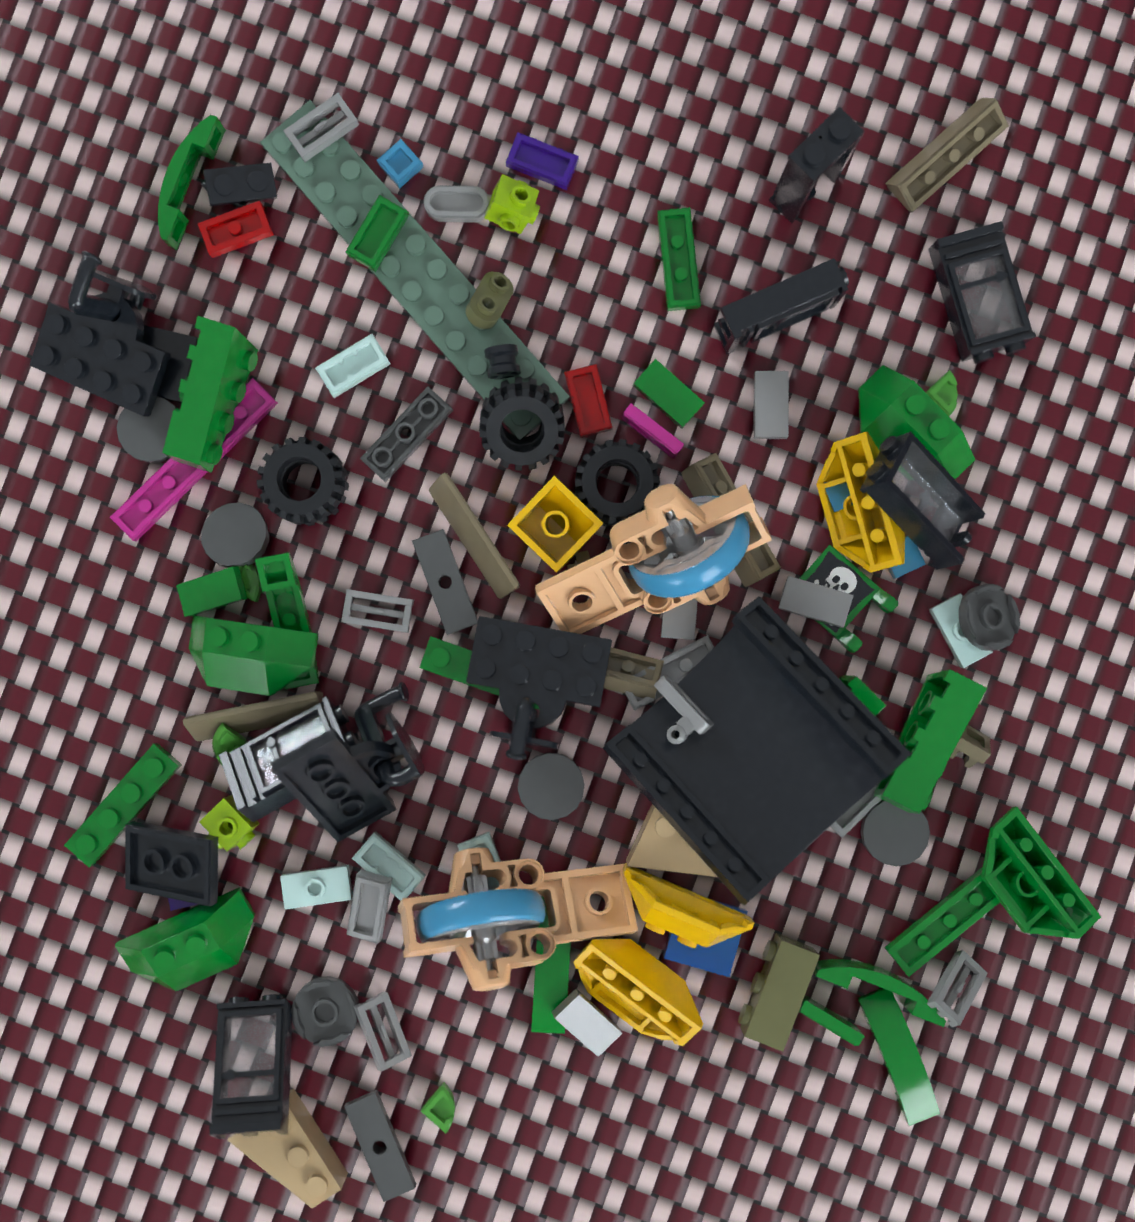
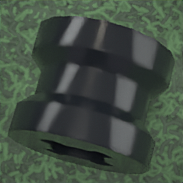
(502, 361)

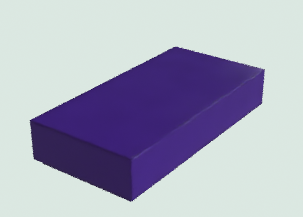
(542, 161)

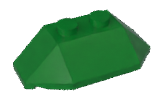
(898, 405)
(250, 655)
(1033, 881)
(191, 943)

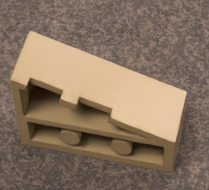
(663, 848)
(298, 1159)

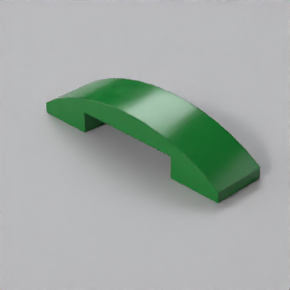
(201, 141)
(286, 602)
(841, 973)
(550, 985)
(900, 1055)

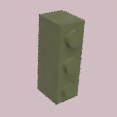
(778, 991)

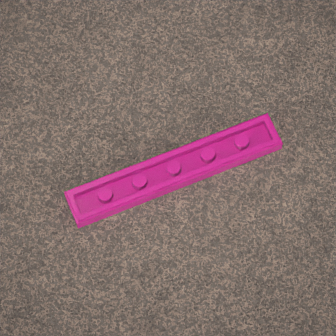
(176, 479)

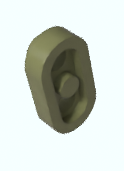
(489, 300)

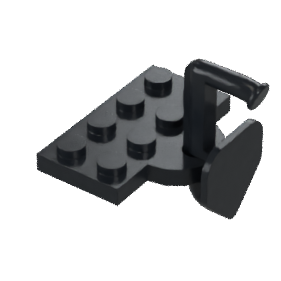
(101, 341)
(536, 668)
(349, 784)

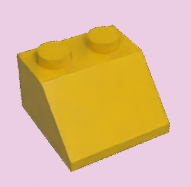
(555, 524)

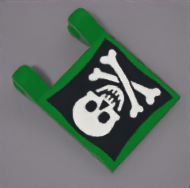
(838, 573)

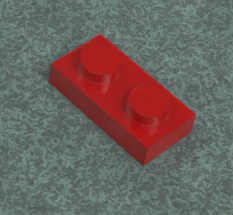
(235, 229)

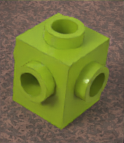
(512, 204)
(229, 825)

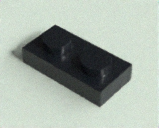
(240, 184)

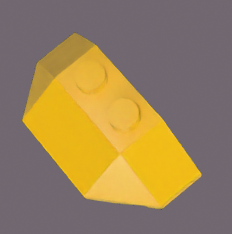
(864, 529)
(683, 912)
(639, 989)

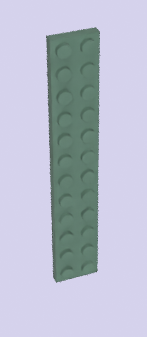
(413, 268)

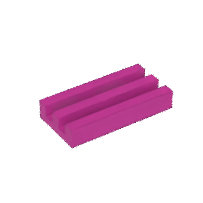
(652, 431)

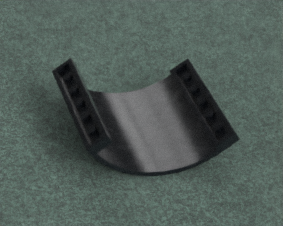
(773, 768)

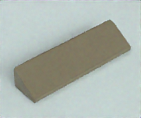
(948, 153)
(711, 478)
(473, 536)
(624, 665)
(251, 716)

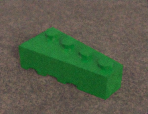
(210, 394)
(931, 736)

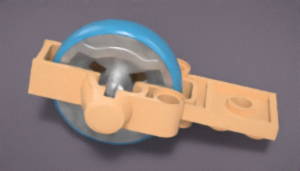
(701, 532)
(513, 914)

